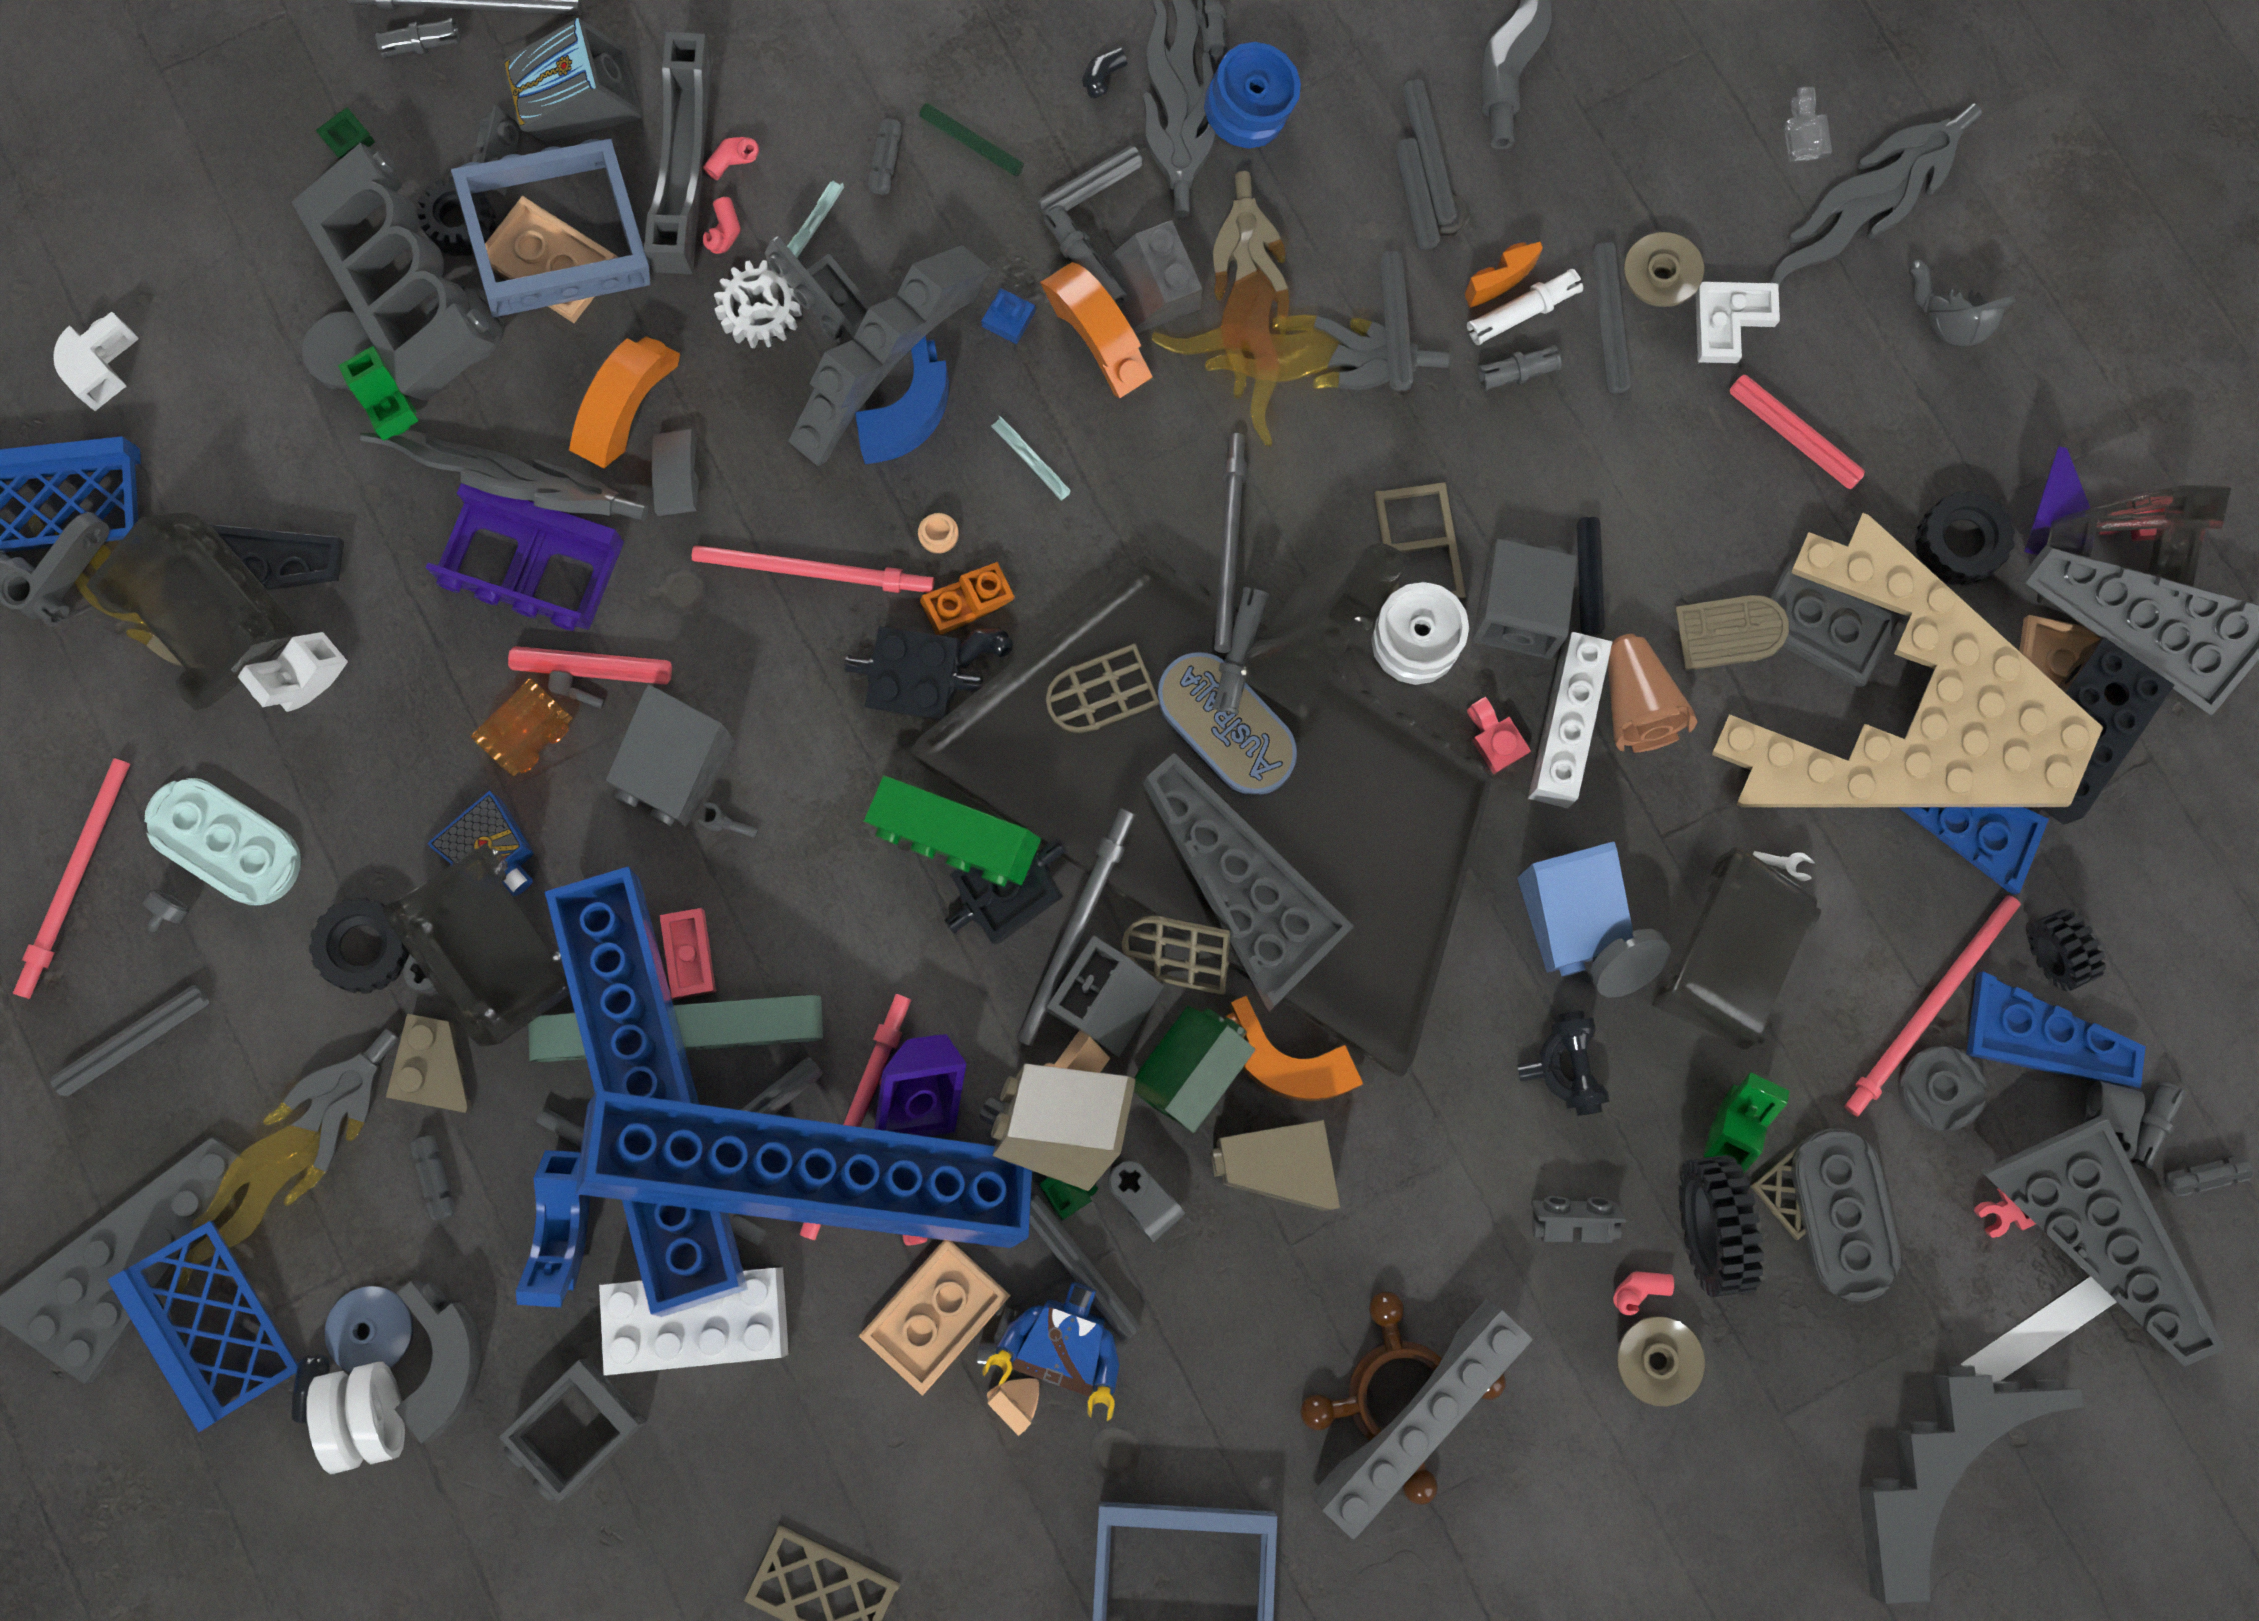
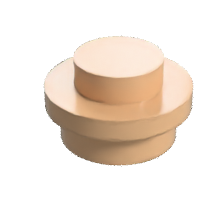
(938, 533)

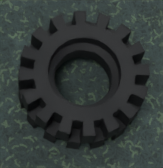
(438, 204)
(2066, 949)

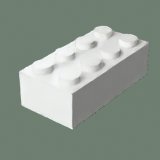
(718, 1332)

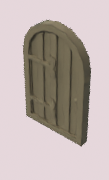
(1731, 631)

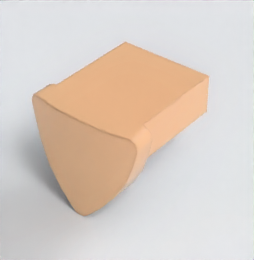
(1082, 1055)
(1015, 1402)

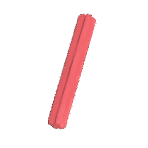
(1797, 431)
(590, 665)

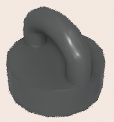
(164, 908)

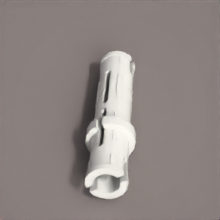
(1539, 299)

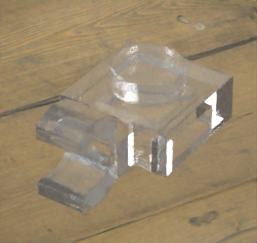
(1806, 134)

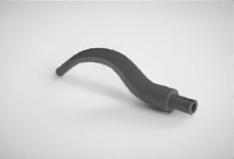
(1503, 62)

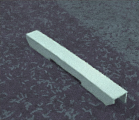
(815, 218)
(1031, 458)

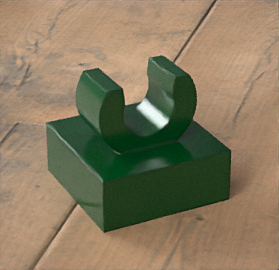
(1065, 1197)

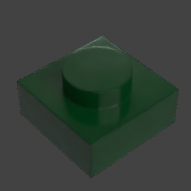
(344, 133)

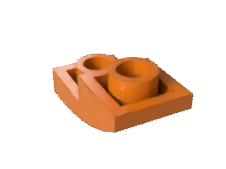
(1512, 268)
(968, 599)

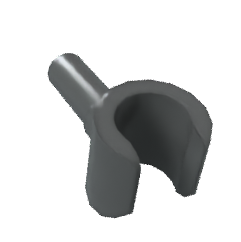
(561, 688)
(722, 821)
(988, 1349)

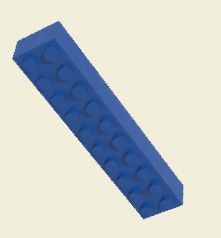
(639, 1051)
(800, 1171)

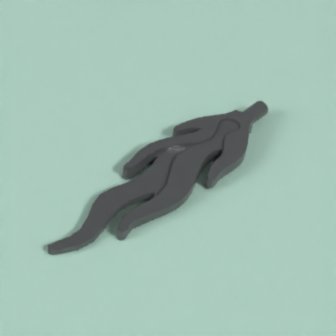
(1173, 78)
(1893, 187)
(506, 476)

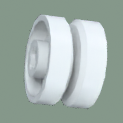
(1417, 610)
(355, 1417)

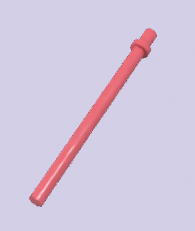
(1870, 1086)

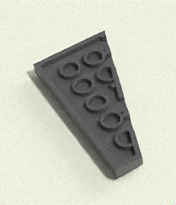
(1273, 912)

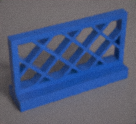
(60, 462)
(169, 1347)

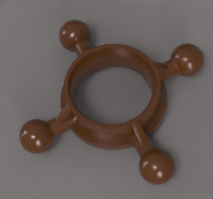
(1319, 1411)

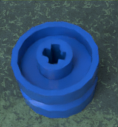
(1252, 95)

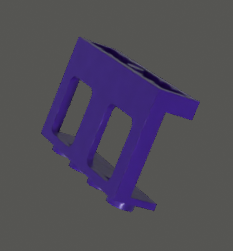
(539, 536)

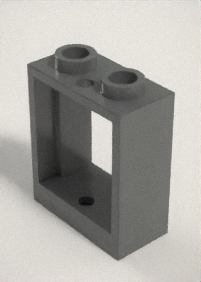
(604, 1396)

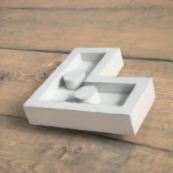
(1727, 307)

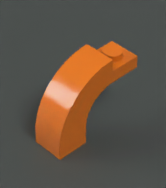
(1099, 321)
(615, 395)
(1293, 1077)

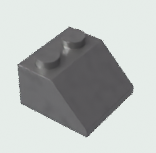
(1155, 277)

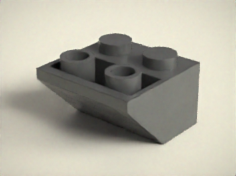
(1105, 996)

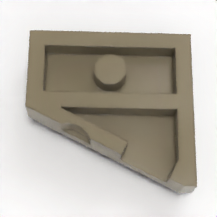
(428, 1066)

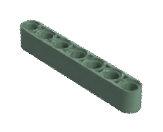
(700, 1025)

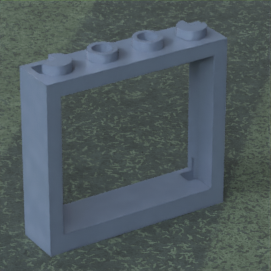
(563, 284)
(1188, 1518)

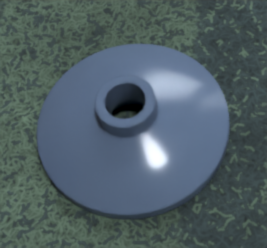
(388, 1323)

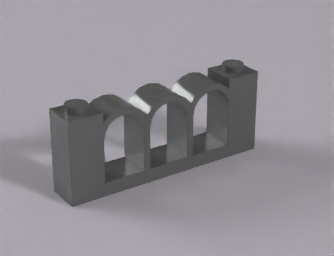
(333, 209)

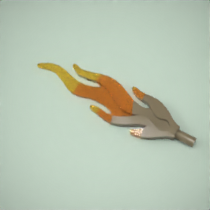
(1256, 285)

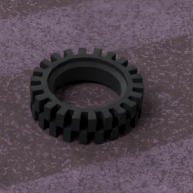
(1721, 1226)

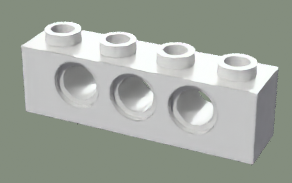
(1570, 720)

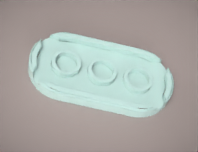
(222, 841)

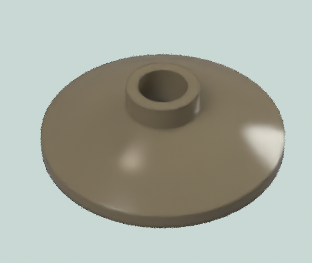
(1666, 254)
(1681, 1367)

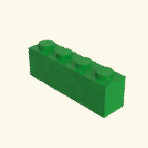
(953, 831)

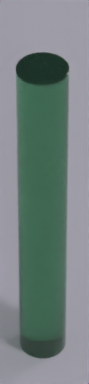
(971, 139)

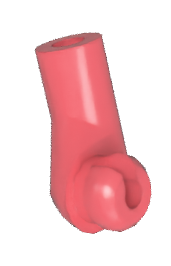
(731, 152)
(726, 231)

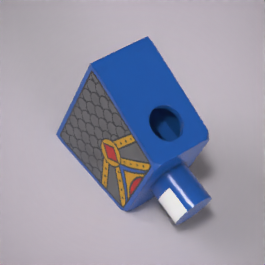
(493, 824)

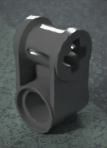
(2123, 1109)
(1149, 1205)

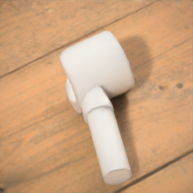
(1787, 863)

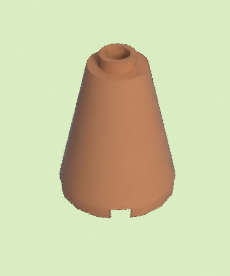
(1644, 697)

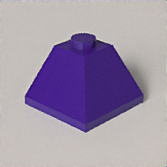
(2060, 497)
(921, 1088)

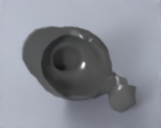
(1951, 316)

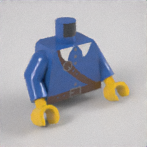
(1063, 1348)

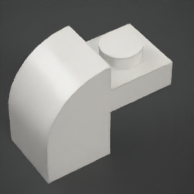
(85, 359)
(298, 675)

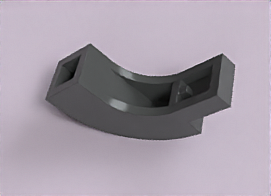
(454, 1361)

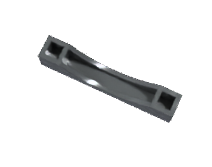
(675, 206)
(1374, 1473)

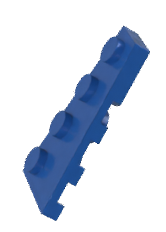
(1991, 838)
(2029, 1033)

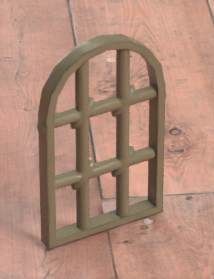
(1116, 696)
(1190, 943)

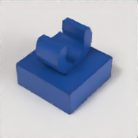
(1008, 316)

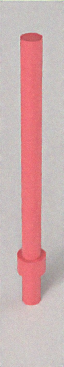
(891, 579)
(39, 954)
(887, 1038)

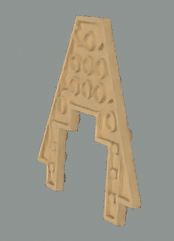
(1982, 733)

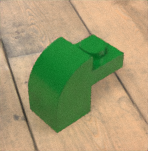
(378, 393)
(1744, 1120)

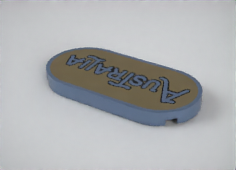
(1246, 750)

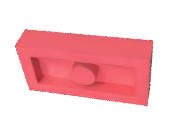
(687, 953)

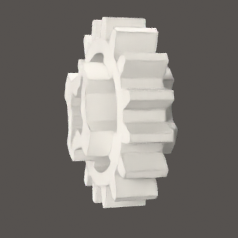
(761, 320)

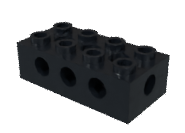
(2135, 699)

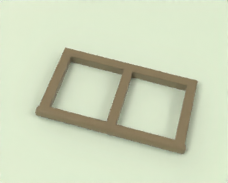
(1448, 541)

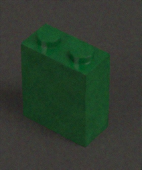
(1193, 1066)

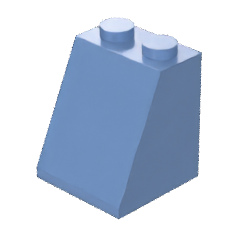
(1576, 906)

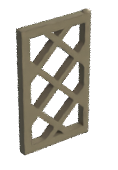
(815, 1552)

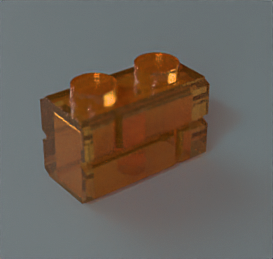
(522, 728)

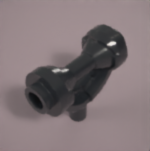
(1584, 1091)

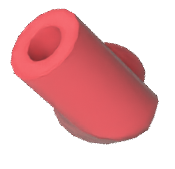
(1638, 1286)

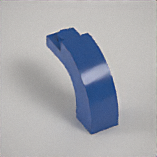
(912, 419)
(558, 1232)

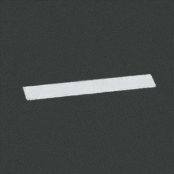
(2041, 1330)

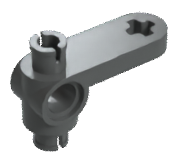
(54, 573)

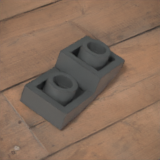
(673, 472)

